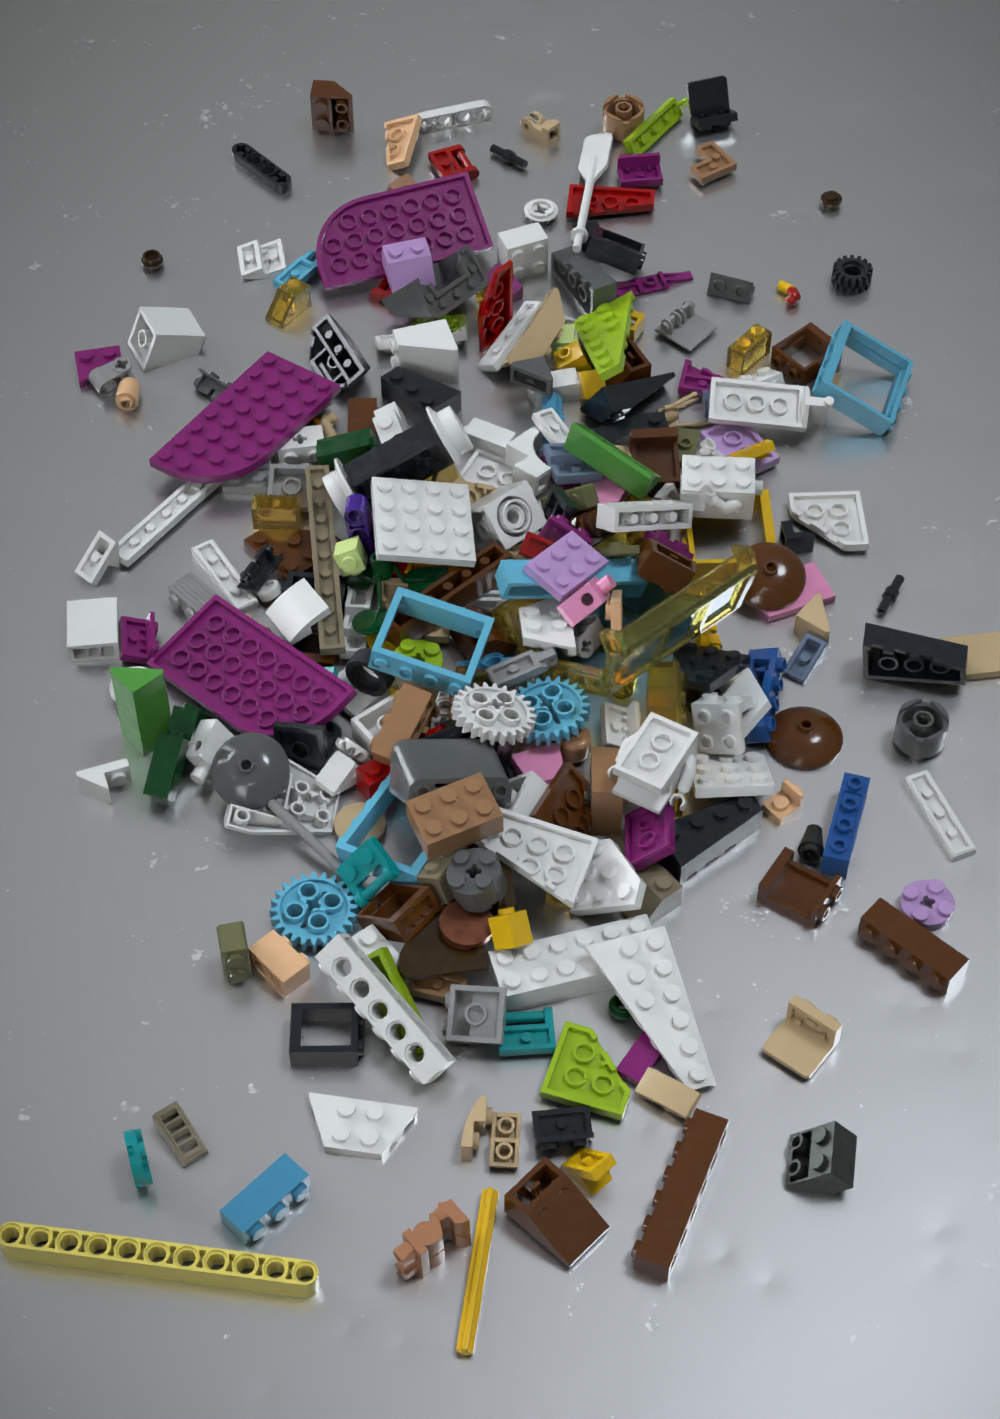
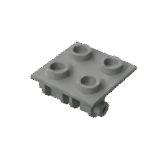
(686, 327)

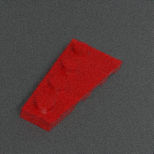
(610, 200)

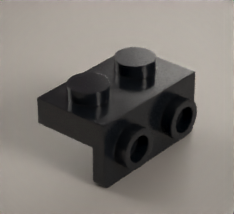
(562, 1127)

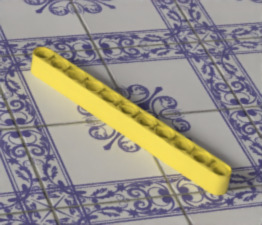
(168, 1269)

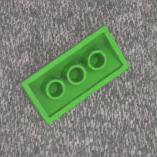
(610, 460)
(141, 705)

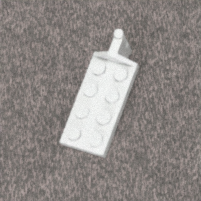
(765, 405)

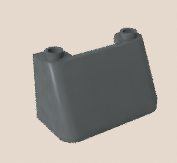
(456, 280)
(426, 762)

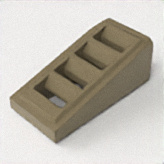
(171, 1118)

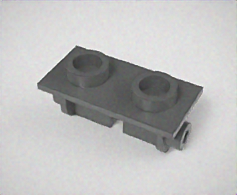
(730, 288)
(210, 382)

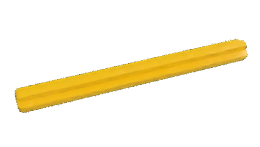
(477, 1272)

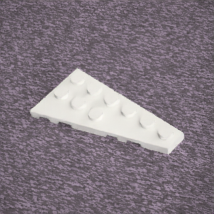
(544, 854)
(653, 992)

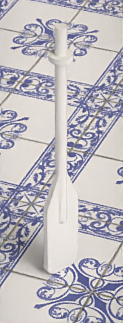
(592, 164)

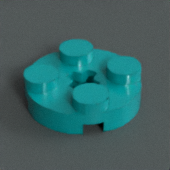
(138, 1158)

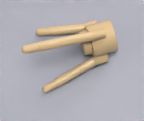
(672, 414)

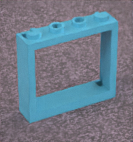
(876, 352)
(440, 614)
(362, 826)

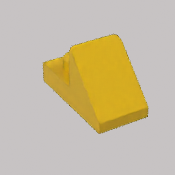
(590, 1169)

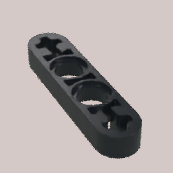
(245, 154)

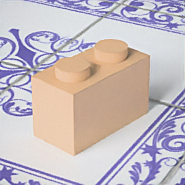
(280, 962)

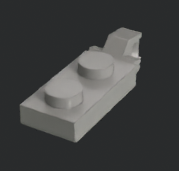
(521, 667)

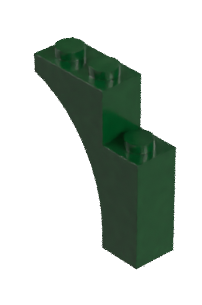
(345, 447)
(170, 752)

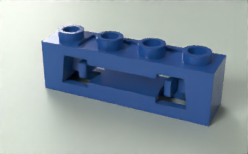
(769, 667)
(845, 825)

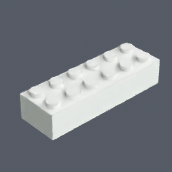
(556, 965)

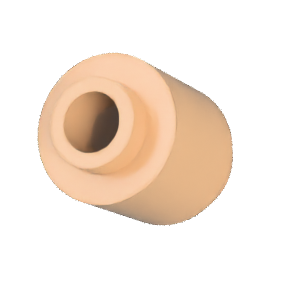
(128, 394)

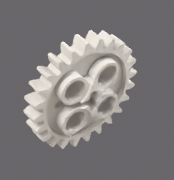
(493, 714)

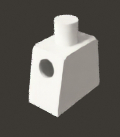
(203, 747)

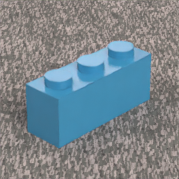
(265, 1200)

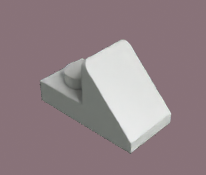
(100, 554)
(337, 774)
(99, 779)

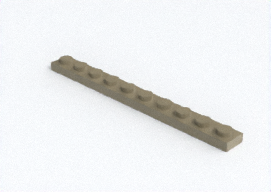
(324, 565)

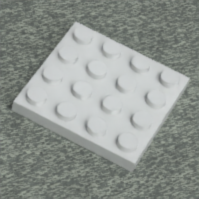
(422, 522)

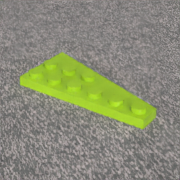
(606, 333)

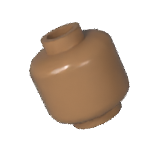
(577, 748)

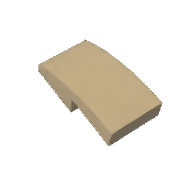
(668, 1093)
(474, 1127)
(505, 1140)

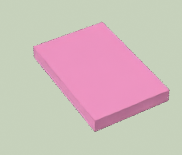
(814, 585)

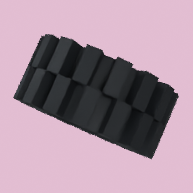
(850, 283)

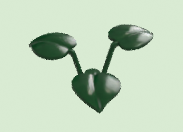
(370, 621)

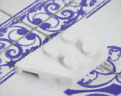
(545, 627)
(748, 686)
(359, 1125)

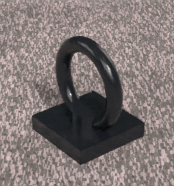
(307, 743)

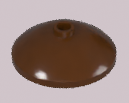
(779, 587)
(805, 747)

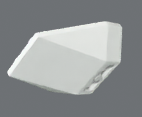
(301, 798)

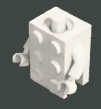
(719, 484)
(656, 763)

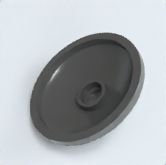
(259, 783)

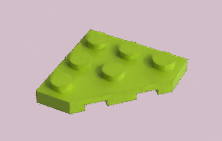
(585, 1074)

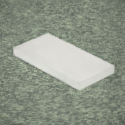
(493, 471)

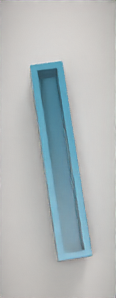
(516, 584)

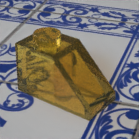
(289, 302)

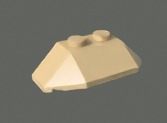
(540, 331)

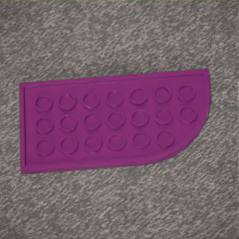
(436, 209)
(246, 422)
(248, 672)

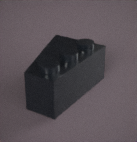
(416, 392)

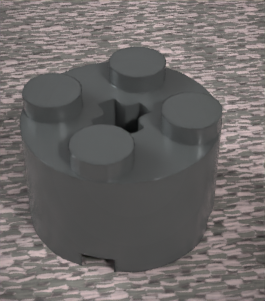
(921, 729)
(476, 879)

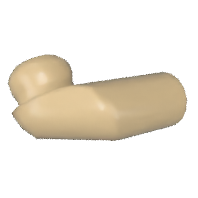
(327, 422)

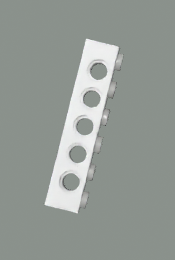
(436, 1055)

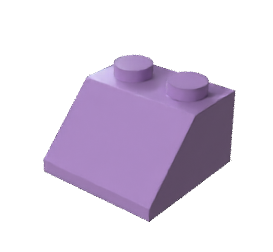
(407, 262)

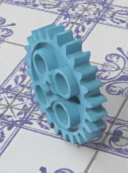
(563, 701)
(294, 902)

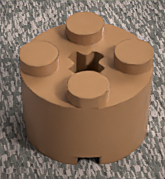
(622, 115)

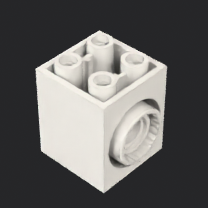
(506, 516)

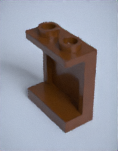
(659, 452)
(798, 890)

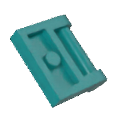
(362, 865)
(529, 1038)

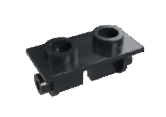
(258, 572)

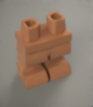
(425, 1246)

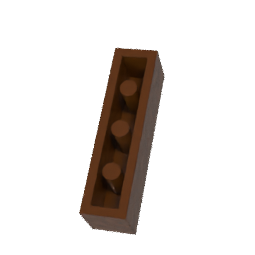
(913, 946)

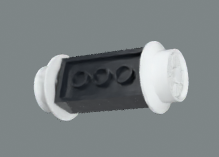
(407, 455)

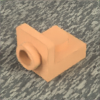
(784, 803)

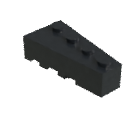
(912, 657)
(711, 832)

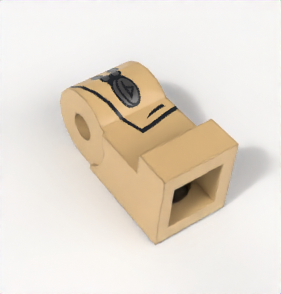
(541, 128)

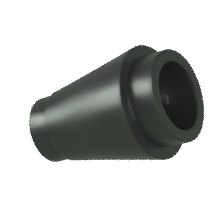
(811, 845)

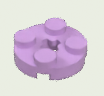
(928, 891)

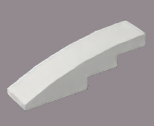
(356, 602)

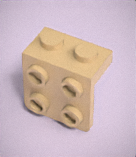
(803, 1038)

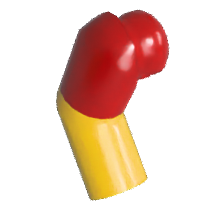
(790, 290)

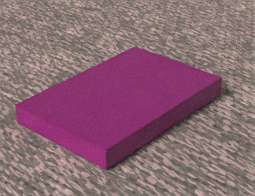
(649, 836)

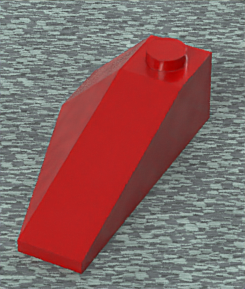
(496, 306)

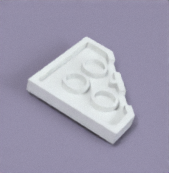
(833, 516)
(609, 883)

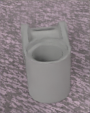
(107, 377)
(586, 636)

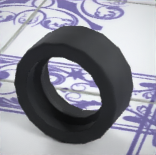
(362, 679)

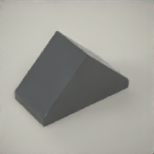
(533, 375)

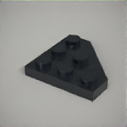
(709, 667)

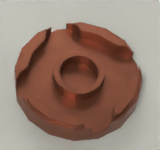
(464, 928)

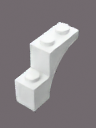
(389, 421)
(524, 461)

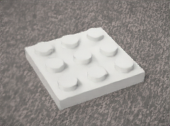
(732, 776)

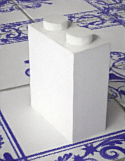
(93, 629)

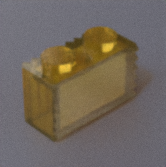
(749, 349)
(277, 511)

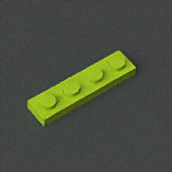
(653, 127)

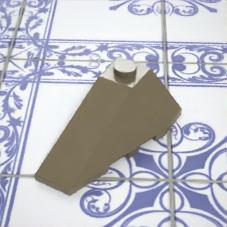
(661, 893)

